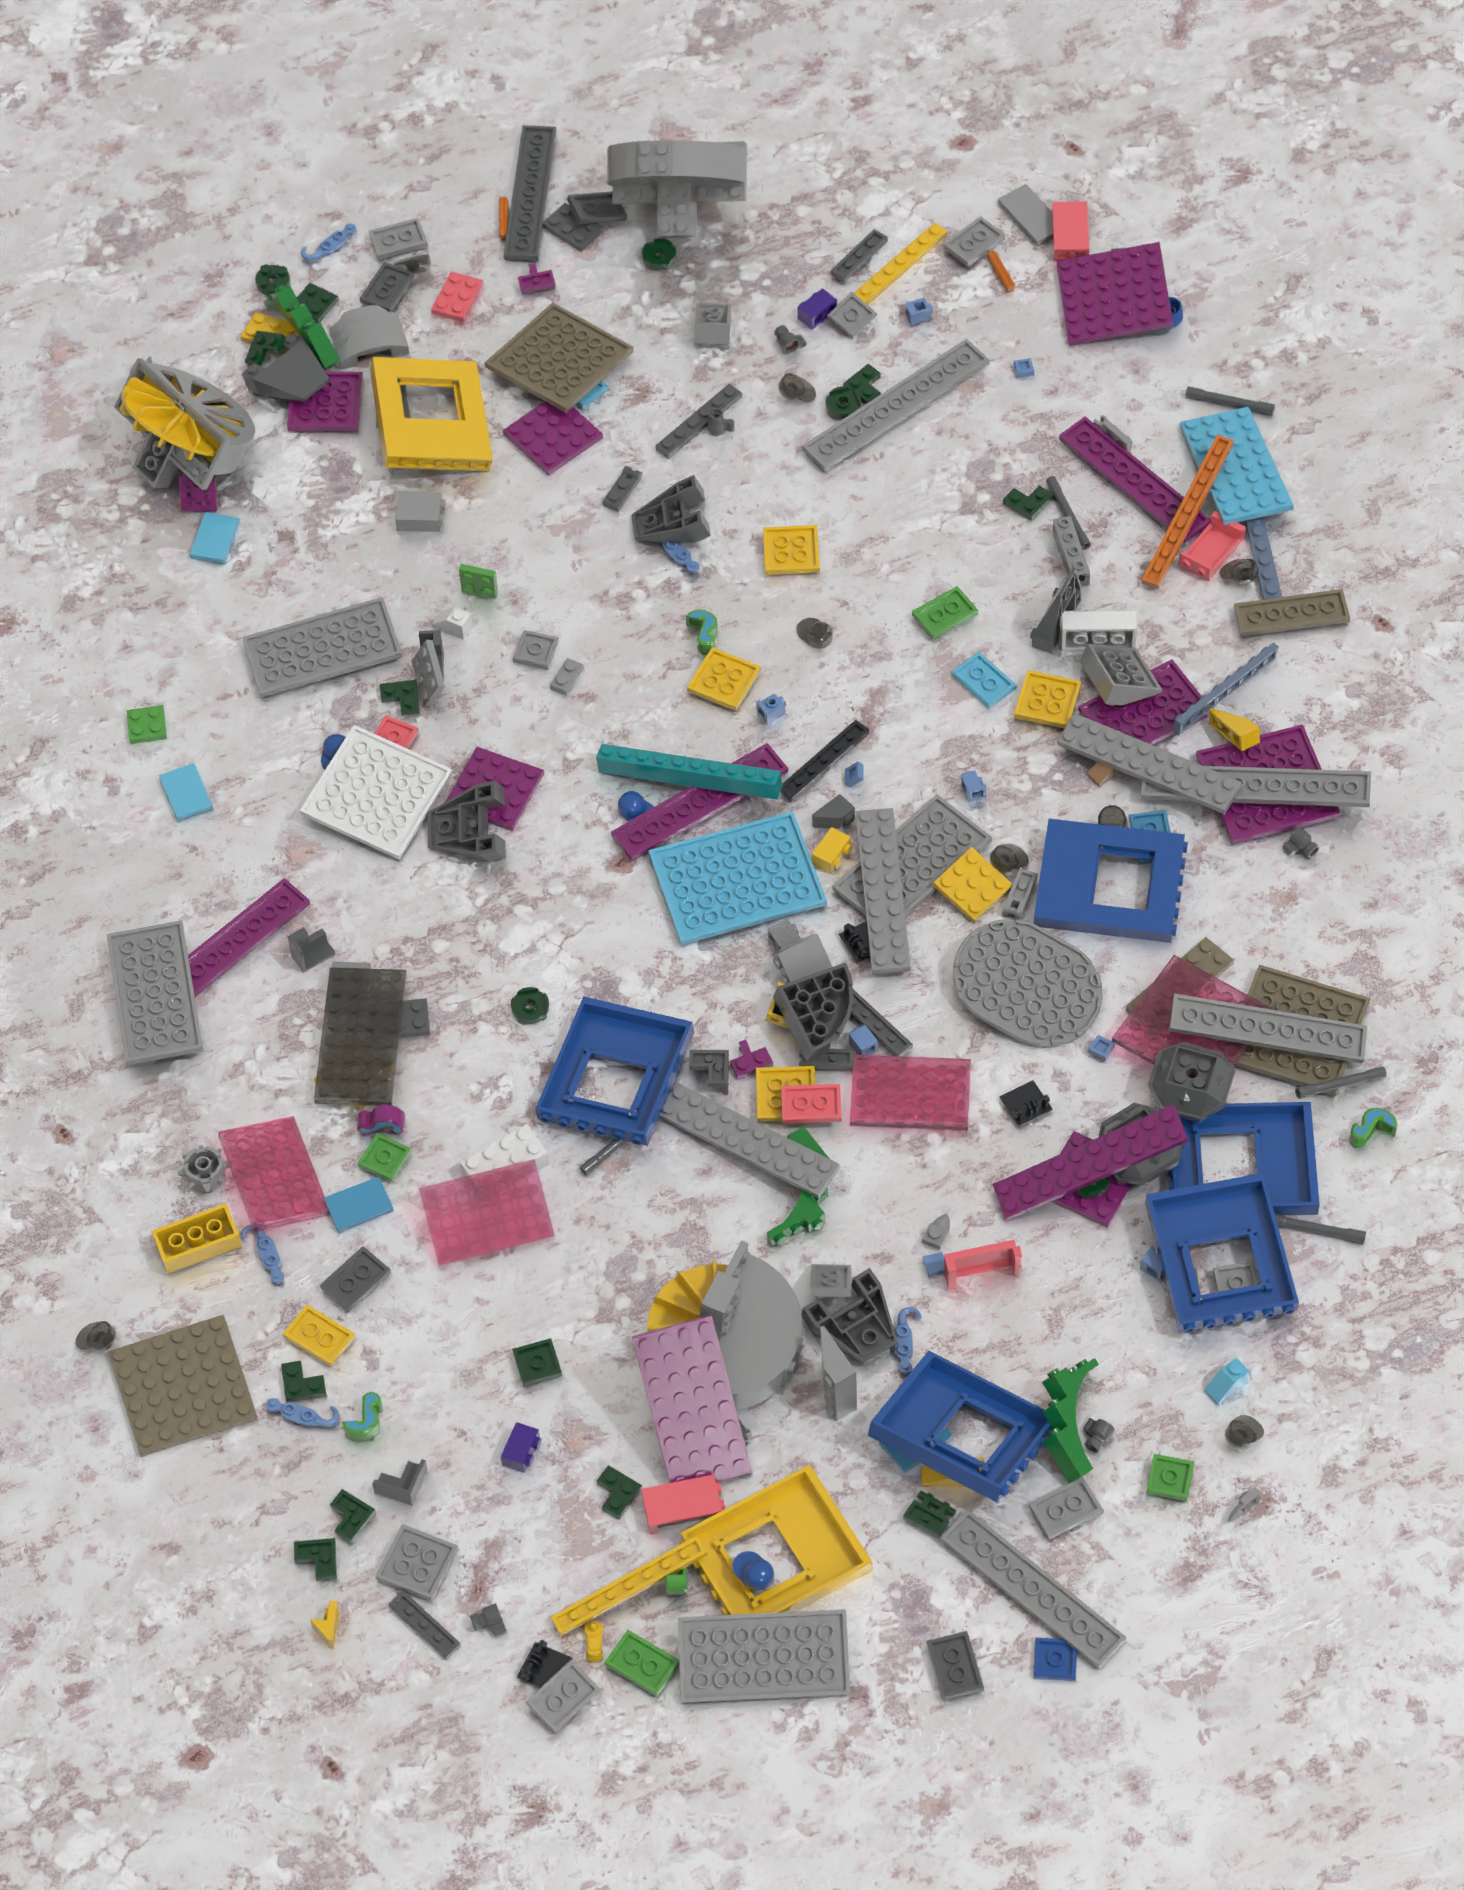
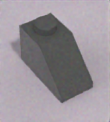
(834, 814)

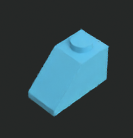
(1227, 1381)

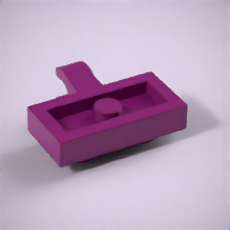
(536, 280)
(749, 1061)

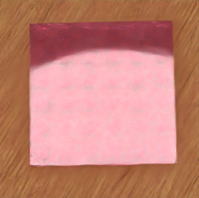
(1148, 1023)

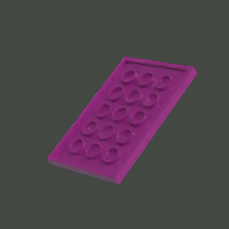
(1150, 717)

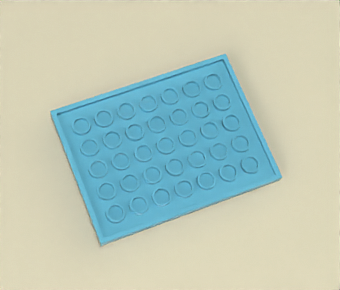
(737, 878)

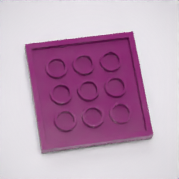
(330, 408)
(552, 436)
(514, 776)
(1098, 1209)

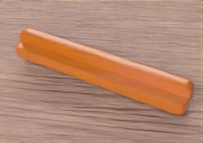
(503, 217)
(1001, 270)

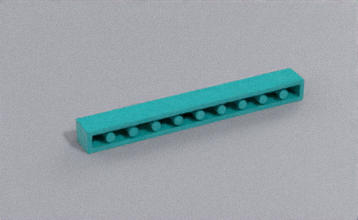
(689, 771)

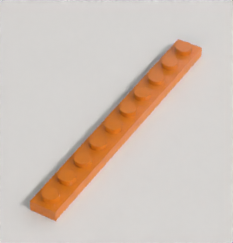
(1187, 511)

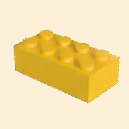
(196, 1238)

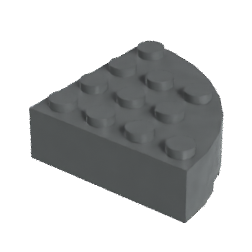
(817, 1008)

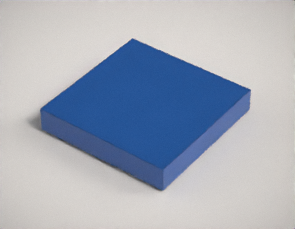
(1054, 1660)

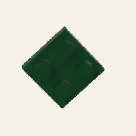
(317, 301)
(537, 1362)

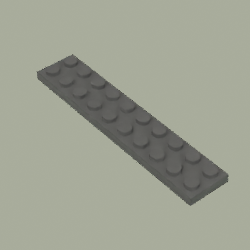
(530, 193)

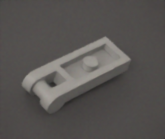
(1020, 893)

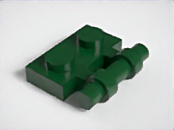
(926, 1518)

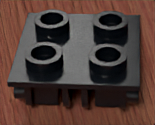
(856, 941)
(1026, 1103)
(542, 1664)

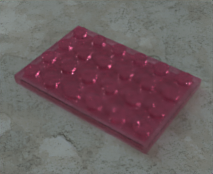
(910, 1092)
(273, 1173)
(486, 1212)

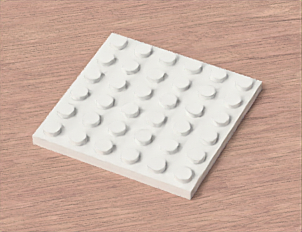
(376, 792)

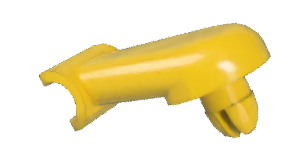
(594, 1638)

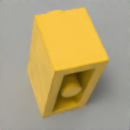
(831, 850)

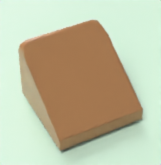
(1100, 773)

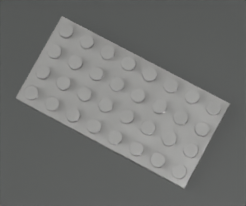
(322, 647)
(926, 849)
(154, 992)
(763, 1656)

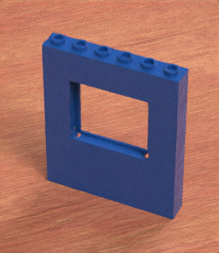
(1071, 875)
(623, 1037)
(1282, 1151)
(1212, 1215)
(928, 1403)

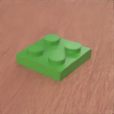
(478, 581)
(146, 724)
(384, 1157)
(1170, 1477)

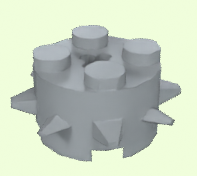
(204, 1169)

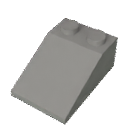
(712, 324)

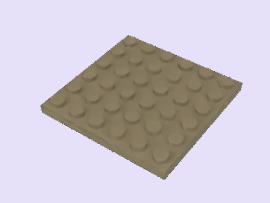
(559, 357)
(1303, 997)
(182, 1385)

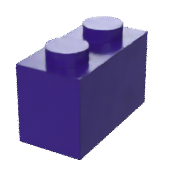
(816, 308)
(521, 1447)

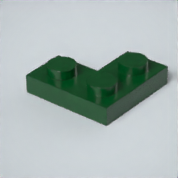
(261, 344)
(862, 383)
(1029, 505)
(402, 691)
(300, 1388)
(622, 1490)
(356, 1515)
(322, 1553)

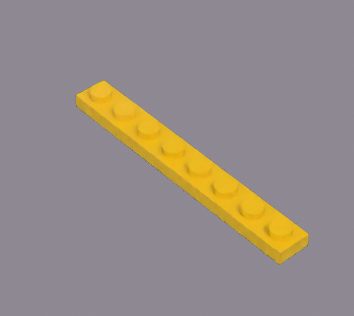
(901, 263)
(629, 1585)

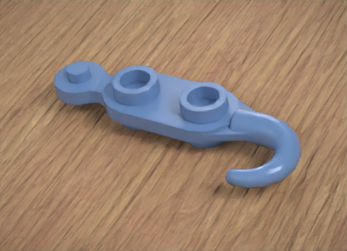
(331, 243)
(681, 555)
(267, 1253)
(903, 1333)
(301, 1414)

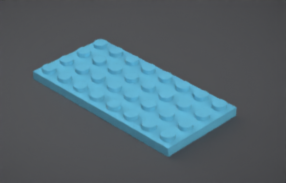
(1249, 478)

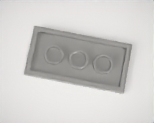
(1029, 213)

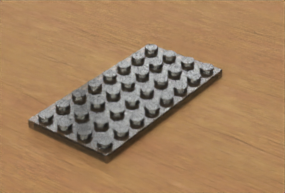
(360, 1036)

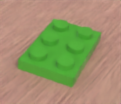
(945, 612)
(642, 1663)

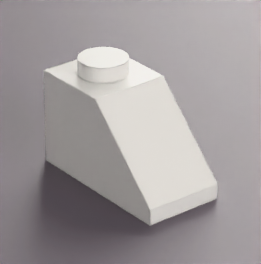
(454, 621)

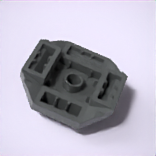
(1196, 1096)
(1151, 1168)

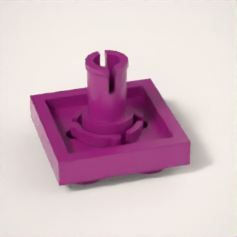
(189, 503)

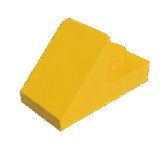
(328, 1627)

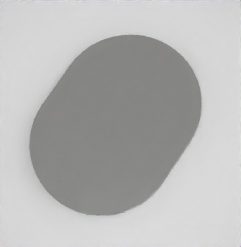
(1027, 983)

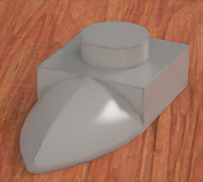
(937, 1232)
(1246, 1502)

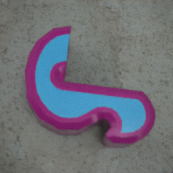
(381, 1117)

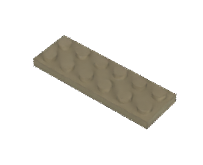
(1291, 612)
(1204, 956)

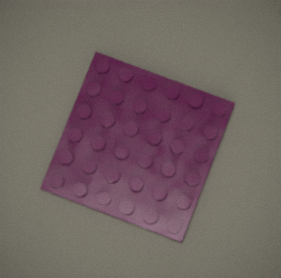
(1114, 293)
(1278, 749)

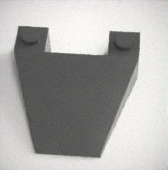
(291, 376)
(669, 517)
(1064, 598)
(462, 824)
(862, 1327)

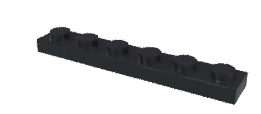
(824, 760)

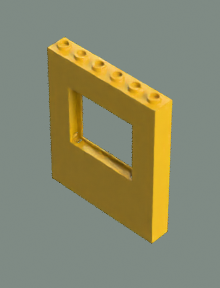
(431, 442)
(809, 1526)

